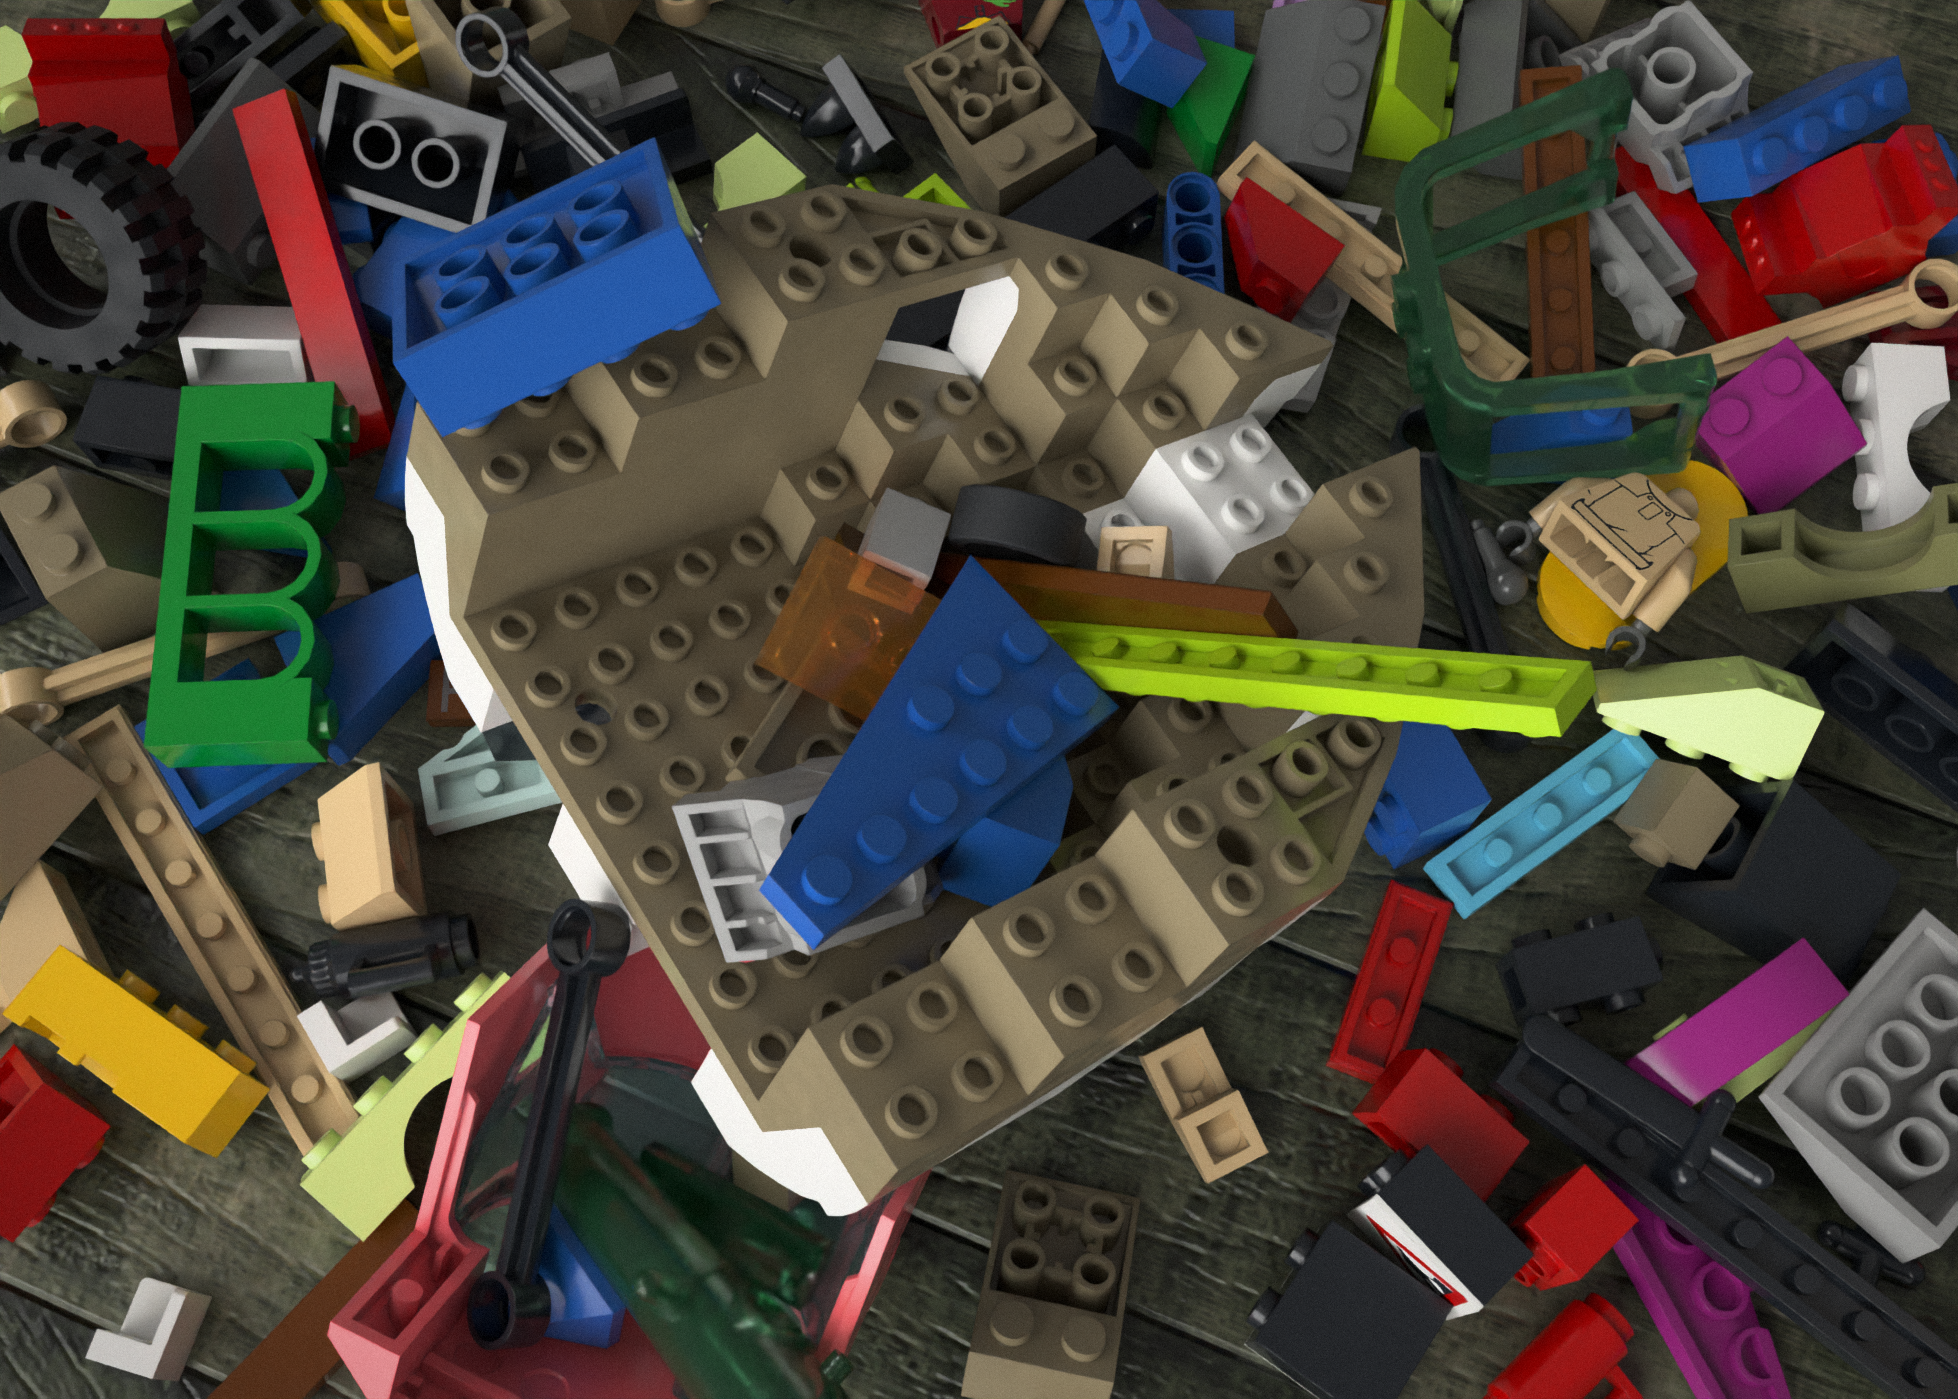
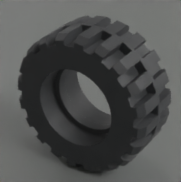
(135, 223)

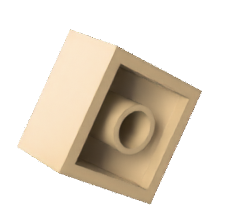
(368, 852)

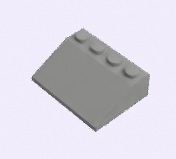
(1879, 1094)

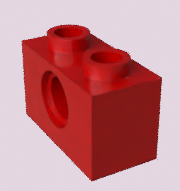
(1568, 1228)

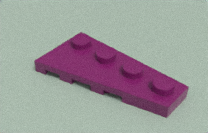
(1699, 1311)

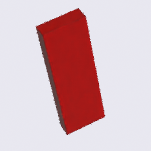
(1389, 981)

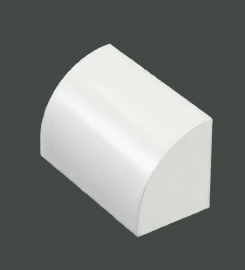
(243, 346)

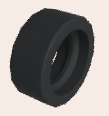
(1016, 526)

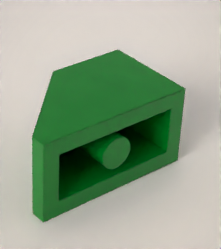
(1212, 103)

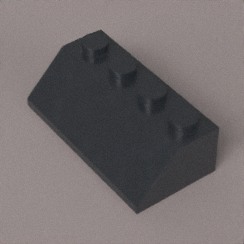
(1885, 696)

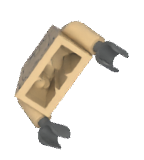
(1621, 543)

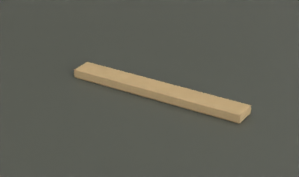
(213, 929)

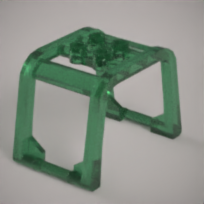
(1458, 401)

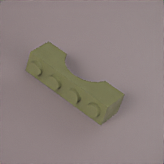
(1793, 562)

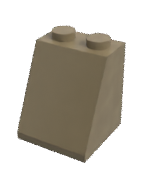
(435, 32)
(93, 550)
(39, 794)

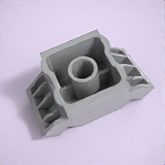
(1681, 86)
(738, 839)

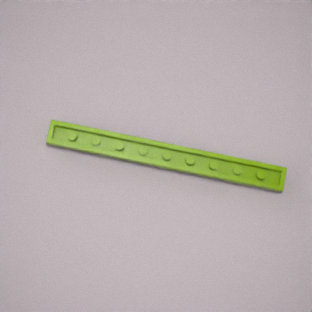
(1334, 677)

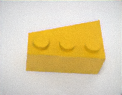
(140, 1050)

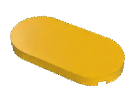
(1584, 618)

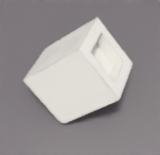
(358, 1034)
(155, 1331)

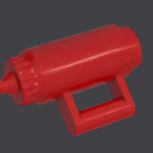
(1571, 1356)

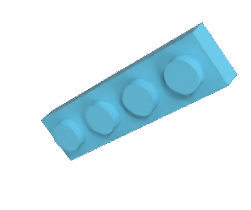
(1540, 822)

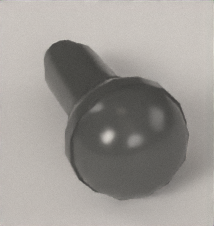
(1505, 579)

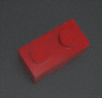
(1427, 1103)

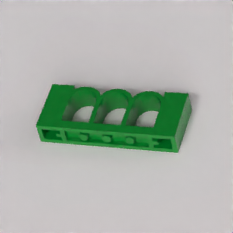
(276, 716)

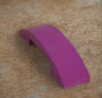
(1741, 1025)

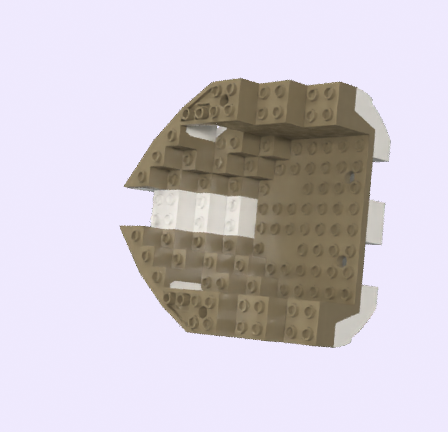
(662, 511)

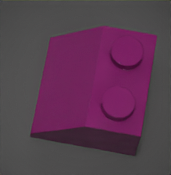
(1777, 429)

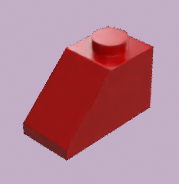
(1277, 251)

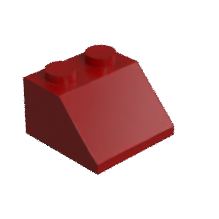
(43, 1138)

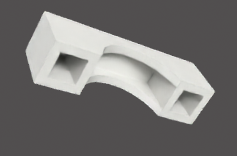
(1890, 396)

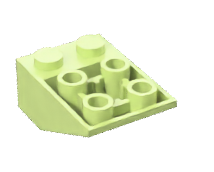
(1718, 707)

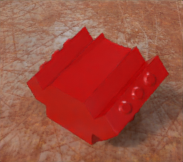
(112, 77)
(1849, 219)

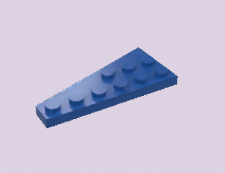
(950, 740)

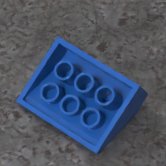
(548, 290)

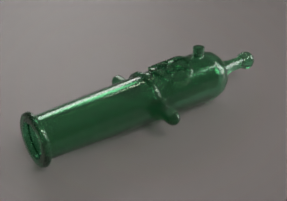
(690, 1301)

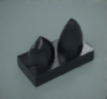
(848, 102)

